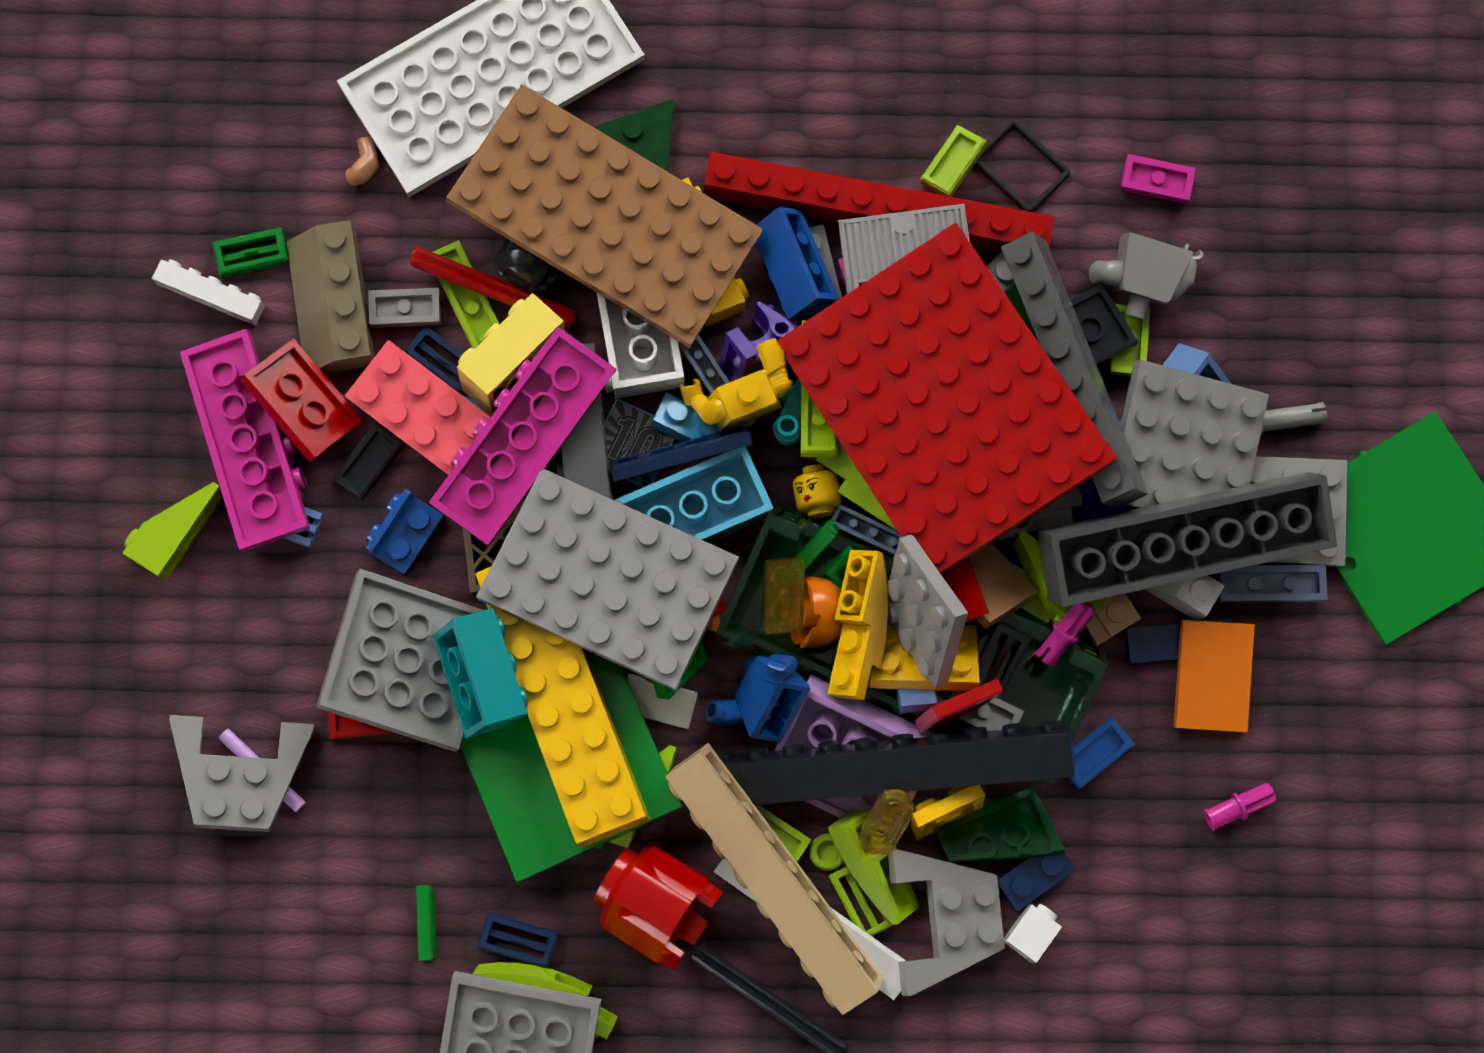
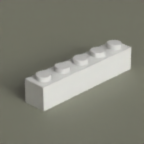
(208, 291)

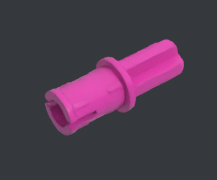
(1065, 633)
(1239, 806)

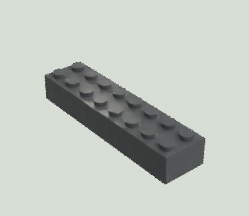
(1187, 538)

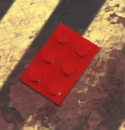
(301, 400)

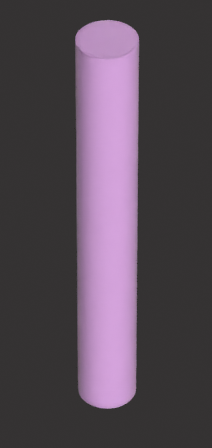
(240, 749)

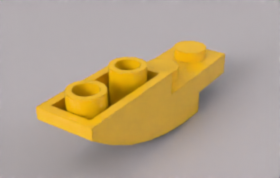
(864, 629)

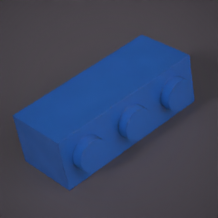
(795, 264)

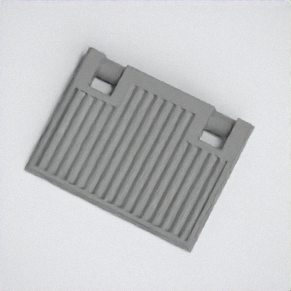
(880, 240)

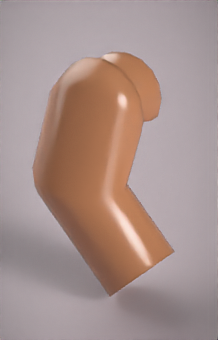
(366, 165)

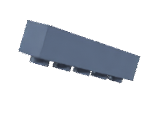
(706, 368)
(866, 529)

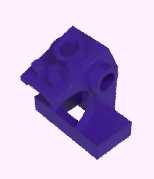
(740, 354)

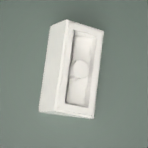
(672, 711)

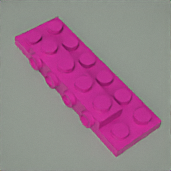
(521, 435)
(245, 444)

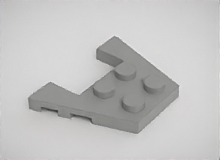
(234, 789)
(962, 917)

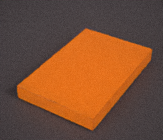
(1214, 675)

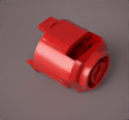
(653, 902)

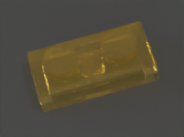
(783, 595)

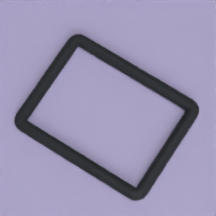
(1066, 172)

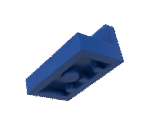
(403, 532)

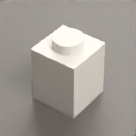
(1032, 932)

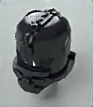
(524, 268)

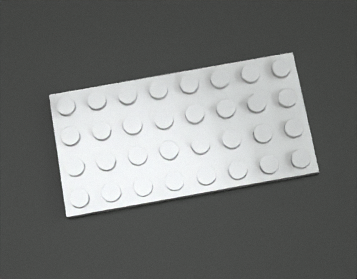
(449, 84)

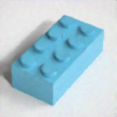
(707, 498)

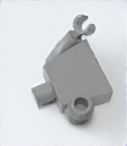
(1147, 272)

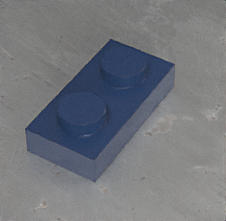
(1033, 878)

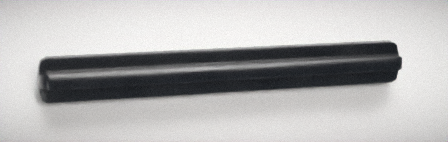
(767, 1000)

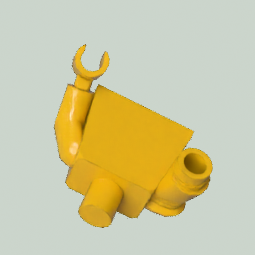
(745, 397)

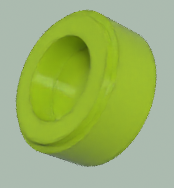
(824, 853)

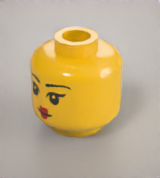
(817, 492)

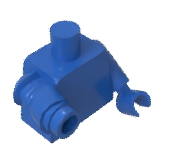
(765, 698)

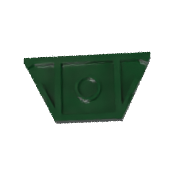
(645, 132)

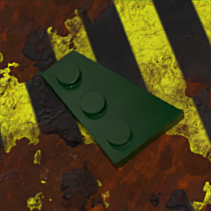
(1001, 831)

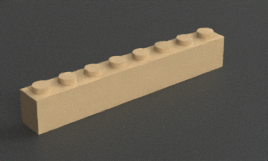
(774, 879)

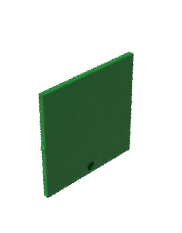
(1412, 528)
(522, 793)

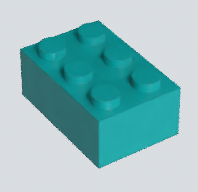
(480, 673)

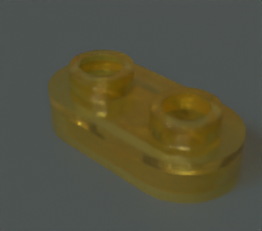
(889, 820)

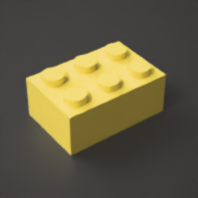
(493, 363)

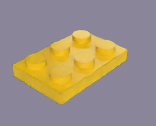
(902, 672)

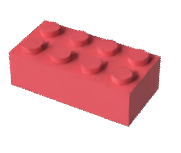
(416, 406)

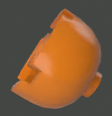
(819, 611)

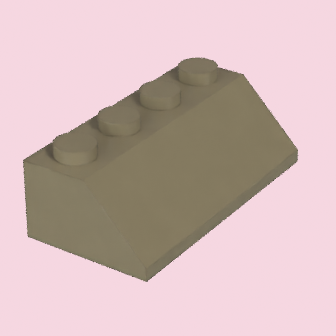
(331, 297)

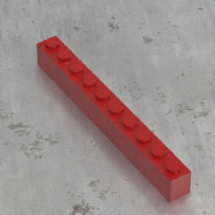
(841, 198)

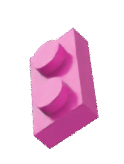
(1157, 179)

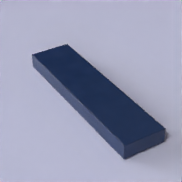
(681, 452)

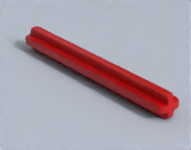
(481, 282)

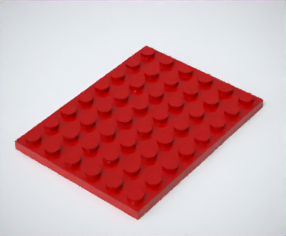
(945, 400)

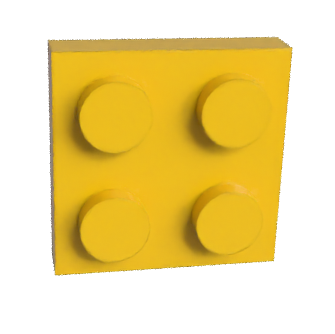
(934, 814)

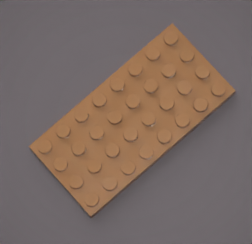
(604, 215)

